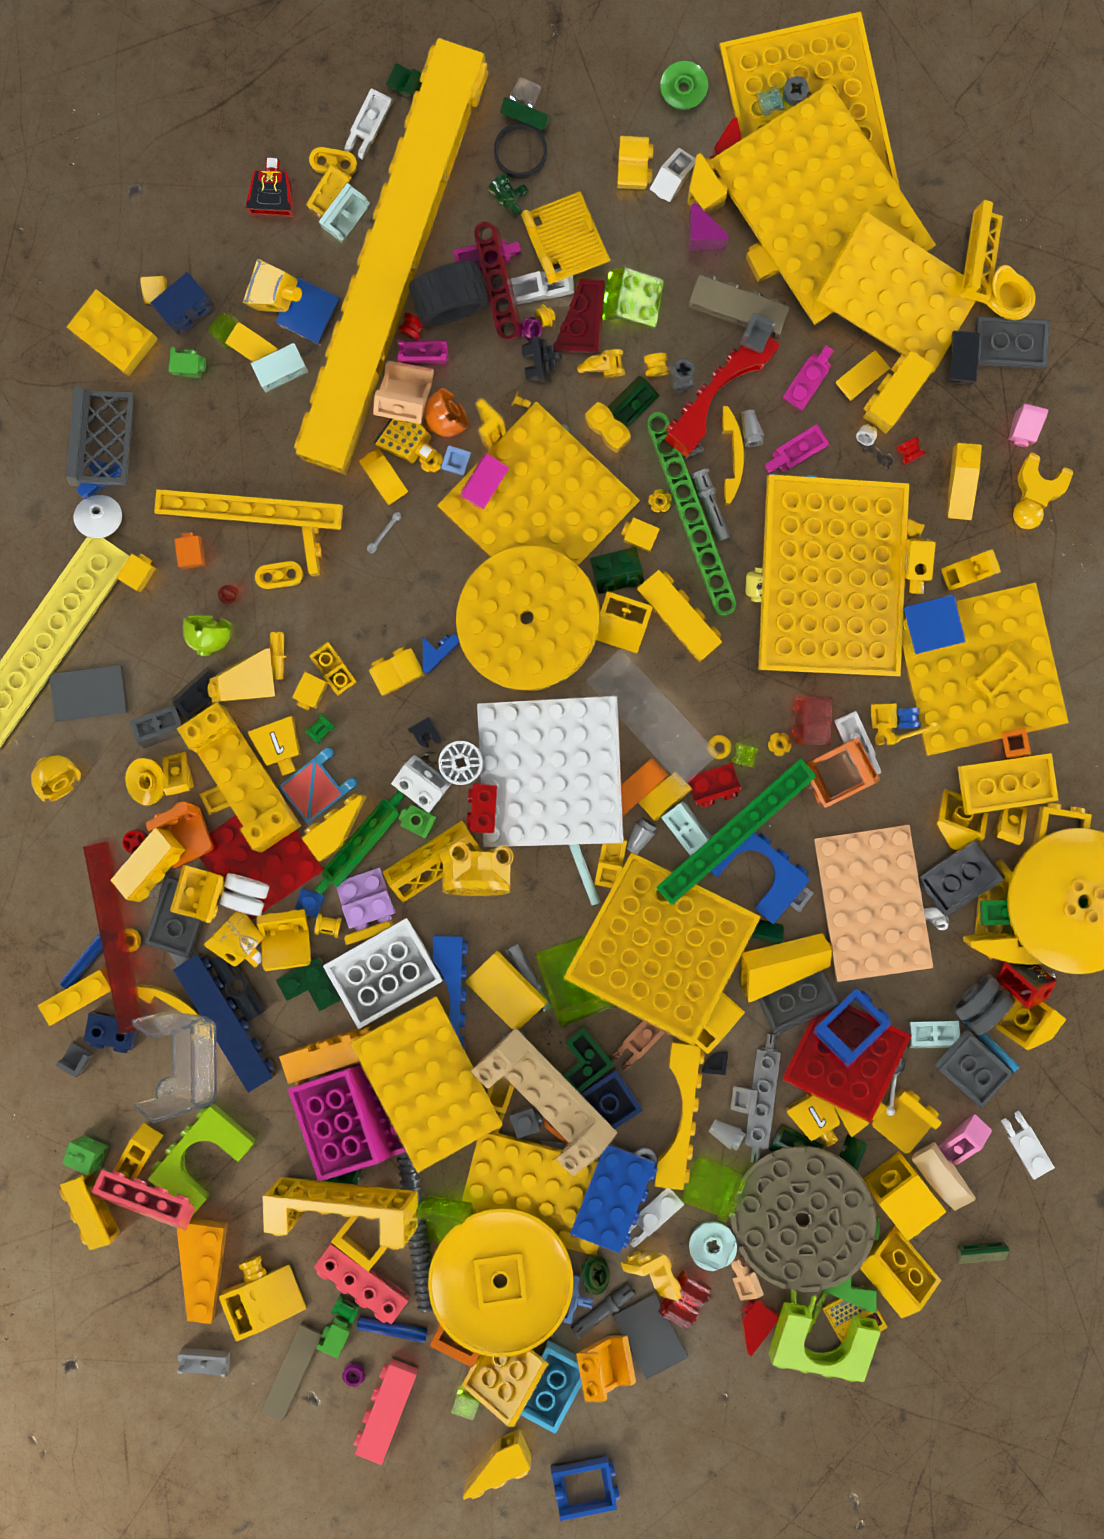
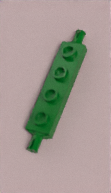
(360, 842)

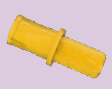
(277, 654)

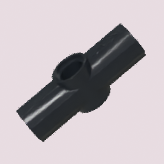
(247, 999)

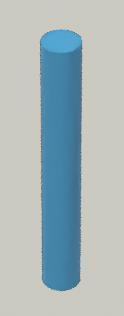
(995, 1049)

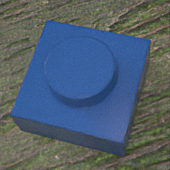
(310, 901)

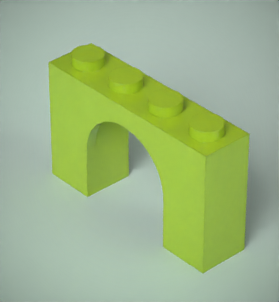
(212, 1126)
(847, 1361)

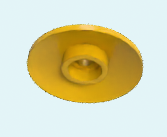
(145, 781)

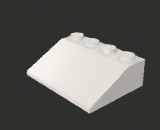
(383, 973)

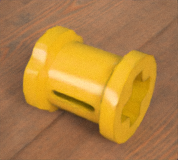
(328, 925)

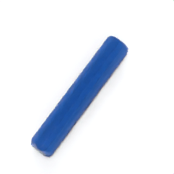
(82, 963)
(395, 1329)

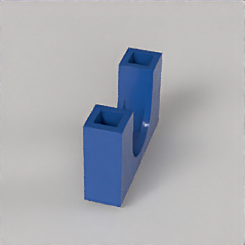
(787, 881)

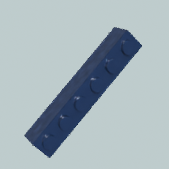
(231, 1030)

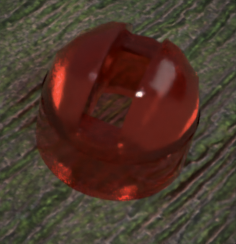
(227, 598)

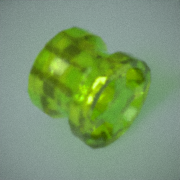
(744, 755)

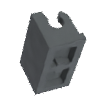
(157, 726)

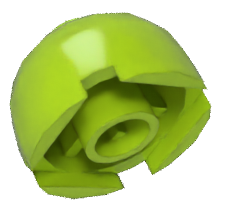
(206, 634)

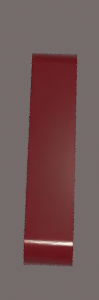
(490, 272)

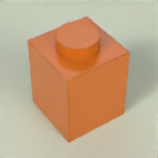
(190, 551)
(1016, 744)

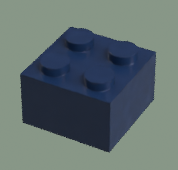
(182, 303)
(612, 1098)

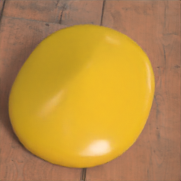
(1011, 294)

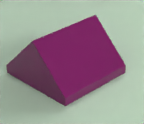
(705, 232)

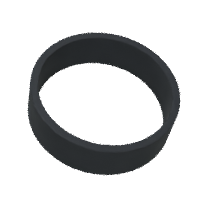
(523, 175)

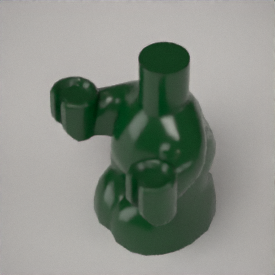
(506, 194)

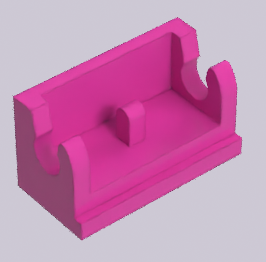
(423, 352)
(483, 481)

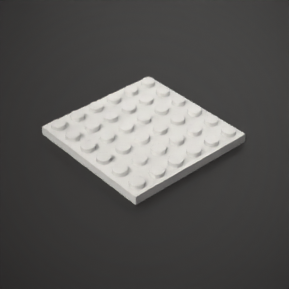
(552, 771)

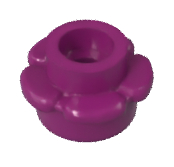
(531, 328)
(349, 1379)

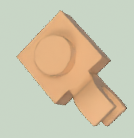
(746, 1282)

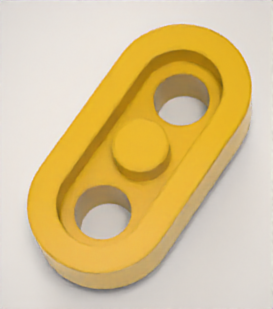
(333, 156)
(279, 575)

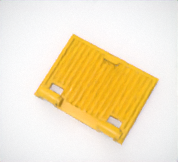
(565, 237)

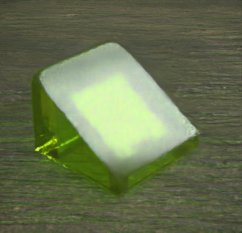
(222, 328)
(465, 1405)

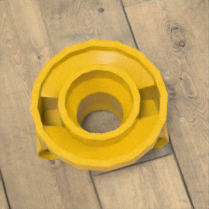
(476, 871)

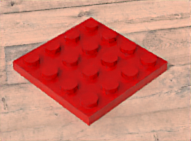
(281, 866)
(863, 1083)

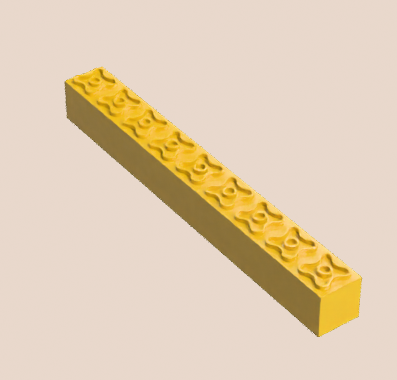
(391, 255)

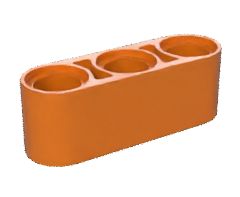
(640, 784)

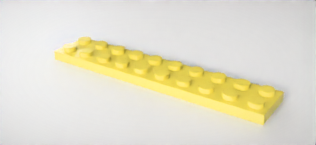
(56, 627)

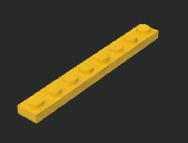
(248, 509)

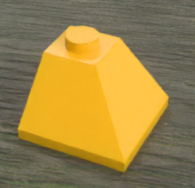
(955, 825)
(1031, 1025)

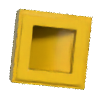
(152, 287)

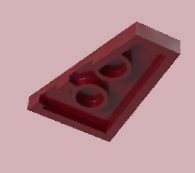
(583, 323)

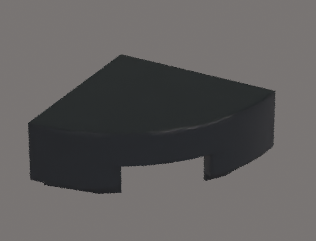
(716, 1063)

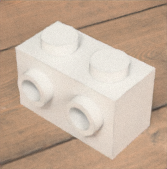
(421, 783)

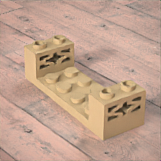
(551, 1096)

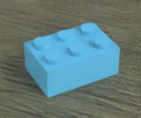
(555, 1388)

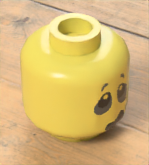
(754, 584)

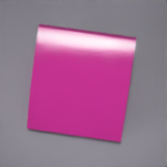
(343, 1123)

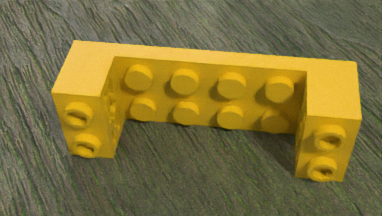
(240, 777)
(292, 1196)

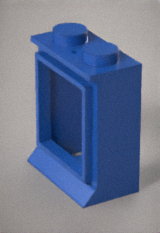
(590, 1507)

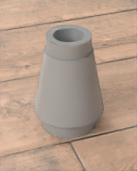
(750, 429)
(641, 834)
(727, 1134)

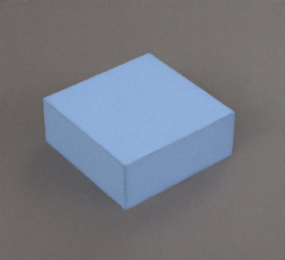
(456, 460)

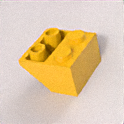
(705, 187)
(623, 622)
(720, 1022)

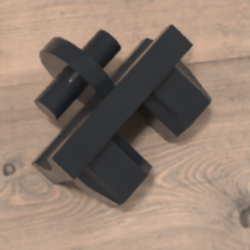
(544, 360)

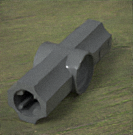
(682, 375)

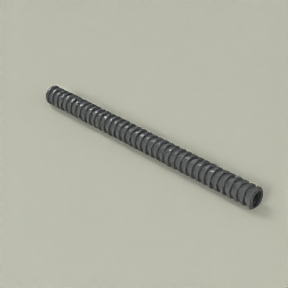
(418, 1241)

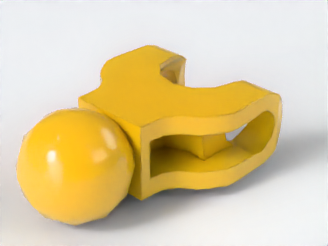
(1037, 492)

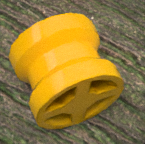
(656, 365)
(252, 1268)

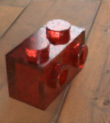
(812, 720)

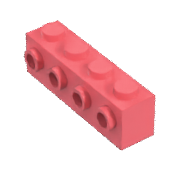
(144, 1200)
(368, 1288)
(386, 1411)

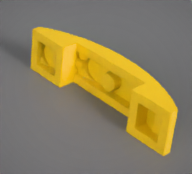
(730, 426)
(149, 993)

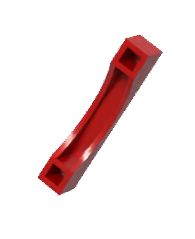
(691, 427)

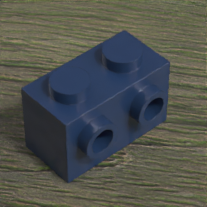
(103, 1031)

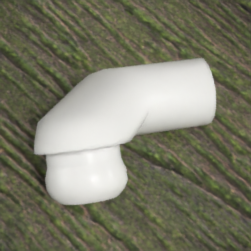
(937, 918)

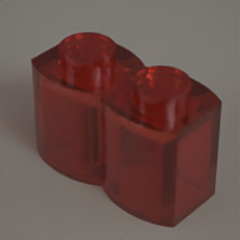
(693, 1296)

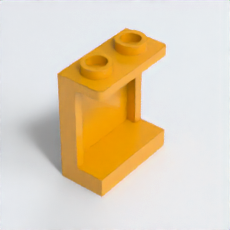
(605, 1367)

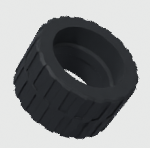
(448, 293)

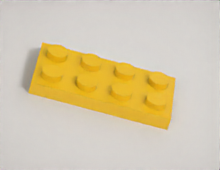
(1008, 783)

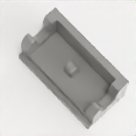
(204, 1361)

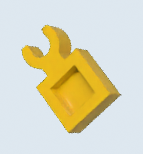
(884, 718)

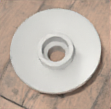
(99, 524)

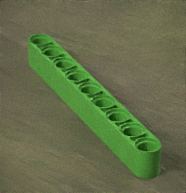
(691, 527)

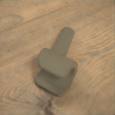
(424, 757)

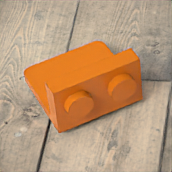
(189, 829)

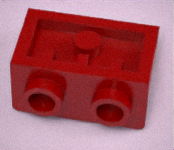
(715, 784)

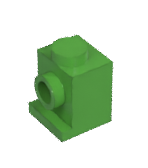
(186, 363)
(425, 825)
(335, 1337)

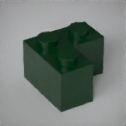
(311, 979)
(591, 1061)

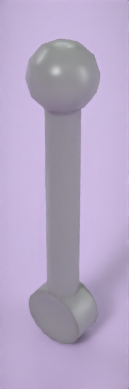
(372, 548)

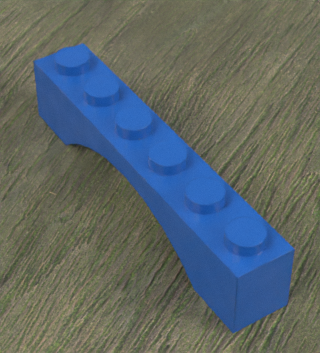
(448, 957)

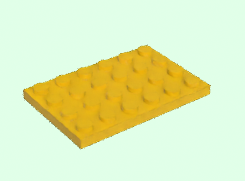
(896, 291)
(426, 1084)
(528, 1179)

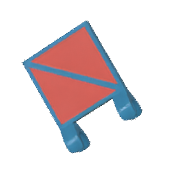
(313, 788)

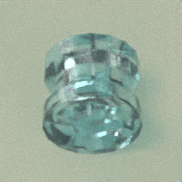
(770, 101)

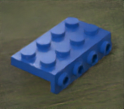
(613, 1198)

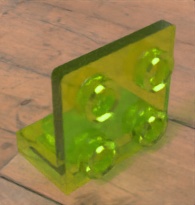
(632, 297)
(442, 1215)

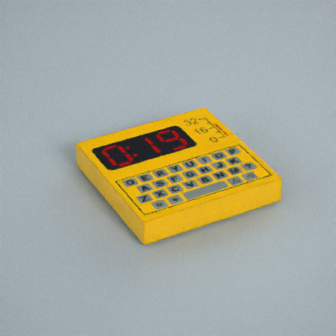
(841, 1312)

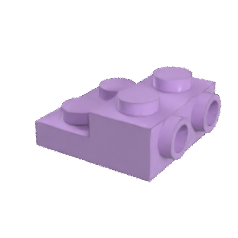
(365, 899)

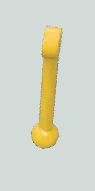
(933, 727)

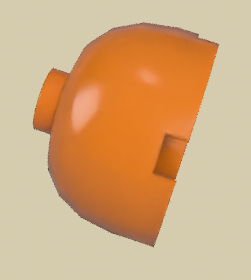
(443, 415)

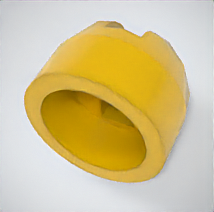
(914, 528)

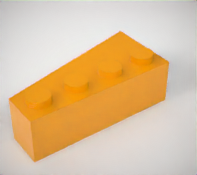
(322, 1056)
(201, 1266)

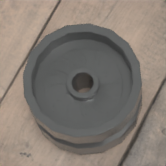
(984, 1004)

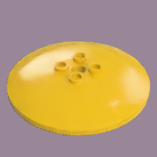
(1046, 896)
(506, 1317)

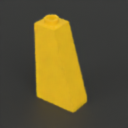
(782, 964)

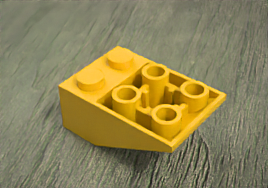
(332, 834)
(262, 1302)
(504, 1460)

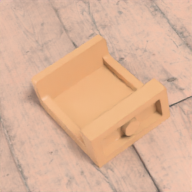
(403, 392)

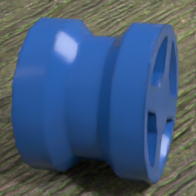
(908, 718)

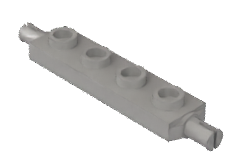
(766, 1082)

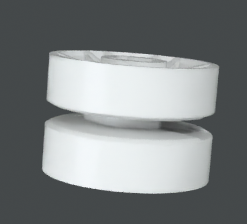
(449, 766)
(243, 894)

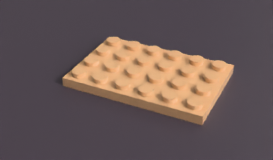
(873, 903)

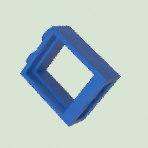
(836, 1044)

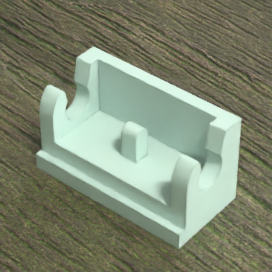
(344, 213)
(279, 367)
(686, 827)
(933, 1034)

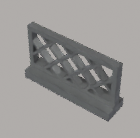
(78, 437)

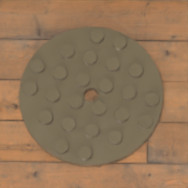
(839, 1214)

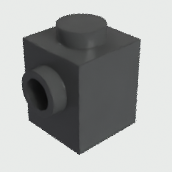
(526, 1121)

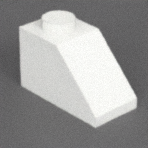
(673, 175)

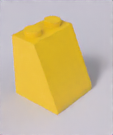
(903, 1196)

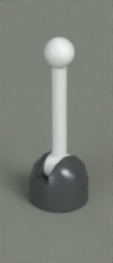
(891, 1110)

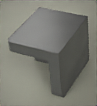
(757, 333)
(75, 1059)

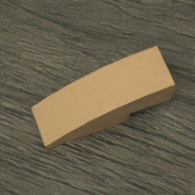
(943, 1176)

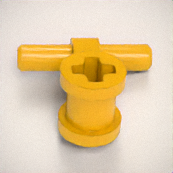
(608, 362)

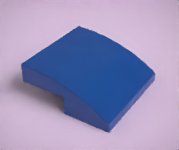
(311, 313)
(934, 624)

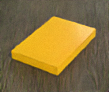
(506, 991)

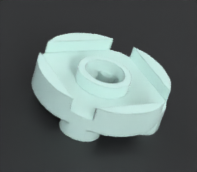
(725, 1240)

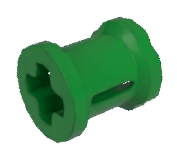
(312, 730)
(345, 1309)

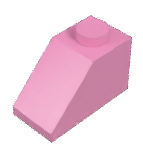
(1027, 425)
(965, 1140)

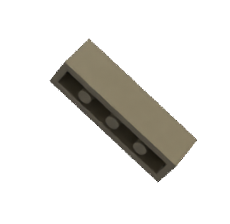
(734, 304)

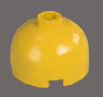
(54, 777)

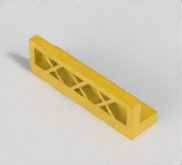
(977, 255)
(494, 426)
(426, 858)

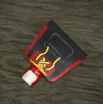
(270, 191)
(1027, 983)

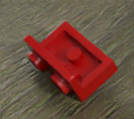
(483, 811)

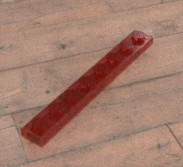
(113, 936)

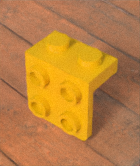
(197, 894)
(285, 940)
(909, 1121)
(658, 1268)

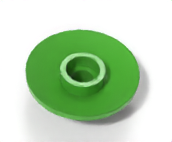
(684, 74)

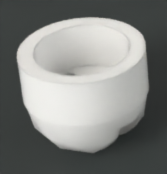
(863, 438)

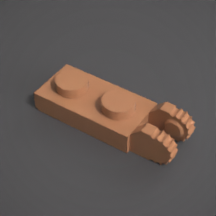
(638, 1042)

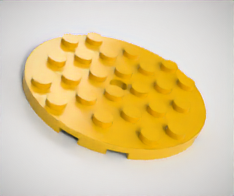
(555, 640)

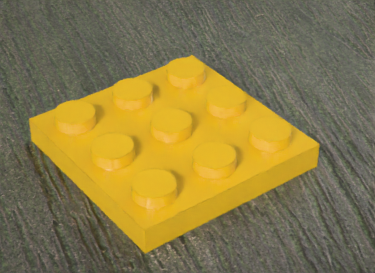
(505, 1383)

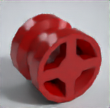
(411, 326)
(911, 450)
(131, 840)

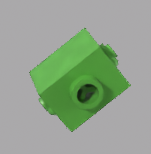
(85, 1155)

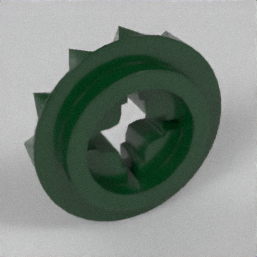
(601, 1277)

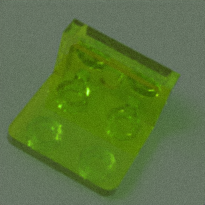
(713, 1188)

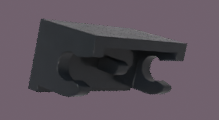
(964, 357)
(194, 694)
(422, 731)

